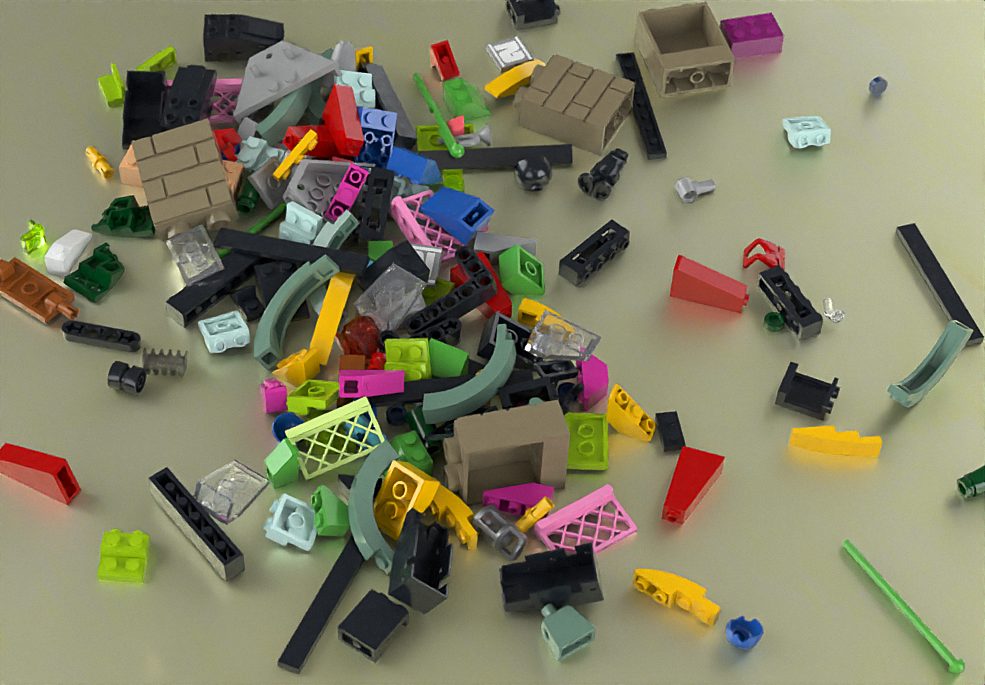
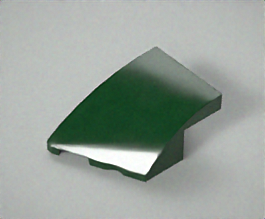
(125, 219)
(96, 274)

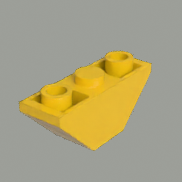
(298, 367)
(628, 416)

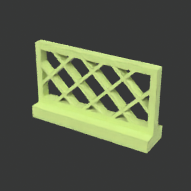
(327, 421)

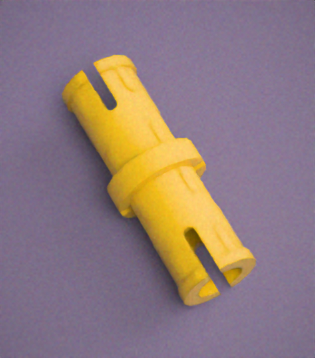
(99, 162)
(534, 514)

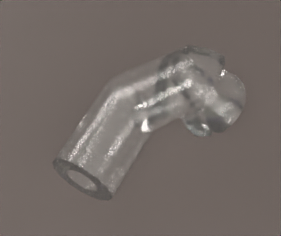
(830, 313)

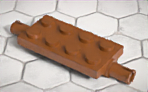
(34, 291)

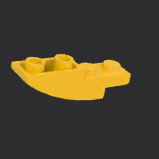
(457, 515)
(671, 588)

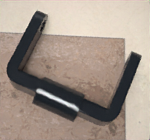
(569, 397)

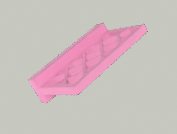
(225, 89)
(413, 231)
(578, 510)

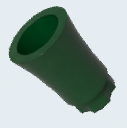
(247, 196)
(416, 422)
(972, 483)

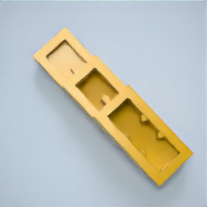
(512, 80)
(827, 440)

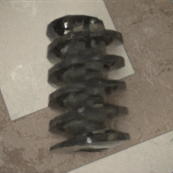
(165, 363)

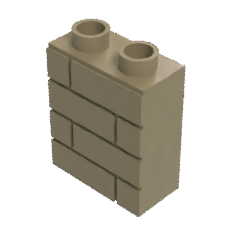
(684, 49)
(575, 103)
(185, 180)
(507, 450)

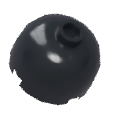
(533, 173)

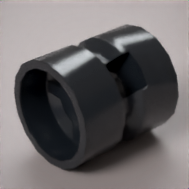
(127, 378)

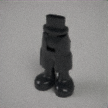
(606, 173)

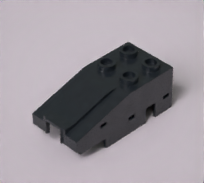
(239, 34)
(189, 97)
(143, 105)
(418, 566)
(552, 579)

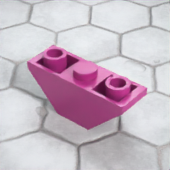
(347, 191)
(595, 381)
(273, 395)

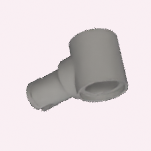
(690, 190)

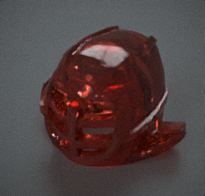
(359, 334)

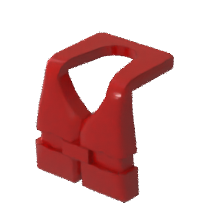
(774, 254)

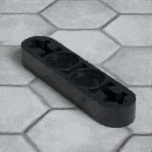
(77, 331)

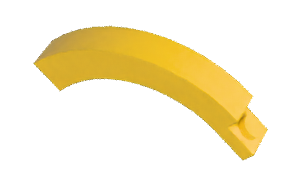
(331, 315)

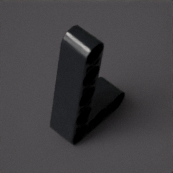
(461, 300)

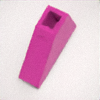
(370, 382)
(517, 498)

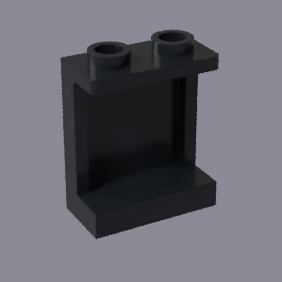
(532, 13)
(524, 391)
(806, 393)
(372, 624)

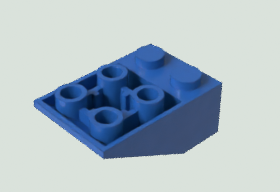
(378, 135)
(414, 166)
(458, 213)

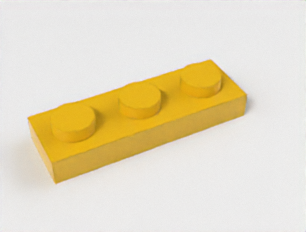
(295, 157)

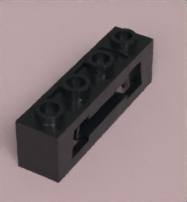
(380, 179)
(594, 253)
(790, 302)

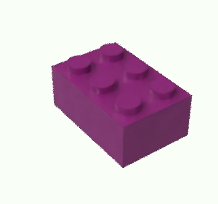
(752, 35)

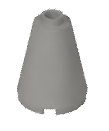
(345, 56)

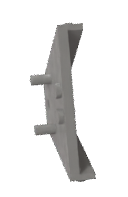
(278, 73)
(320, 182)

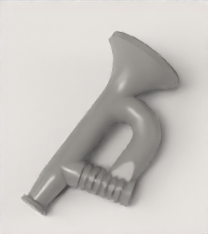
(472, 139)

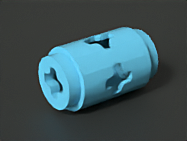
(359, 433)

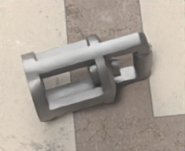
(504, 536)

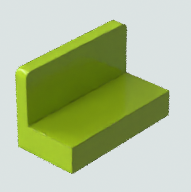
(160, 61)
(112, 87)

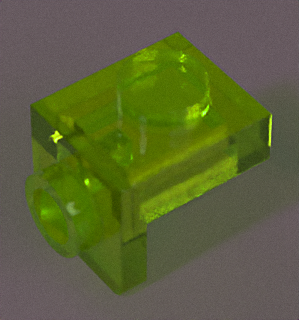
(453, 179)
(33, 238)

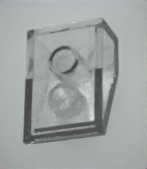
(194, 255)
(390, 298)
(561, 339)
(229, 491)

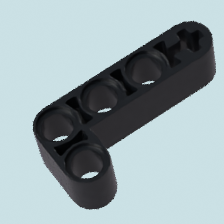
(447, 332)

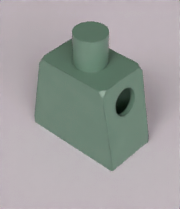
(565, 630)

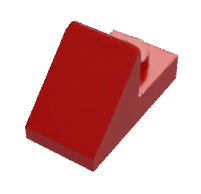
(444, 60)
(227, 140)

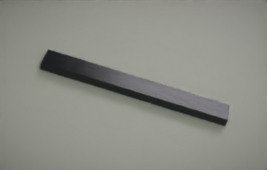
(642, 107)
(500, 156)
(288, 250)
(937, 279)
(415, 390)
(322, 608)

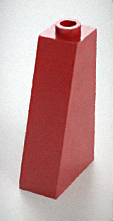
(343, 120)
(325, 147)
(706, 286)
(499, 303)
(40, 472)
(691, 481)

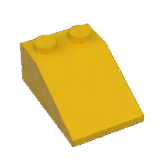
(401, 490)

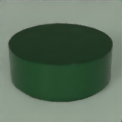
(774, 321)

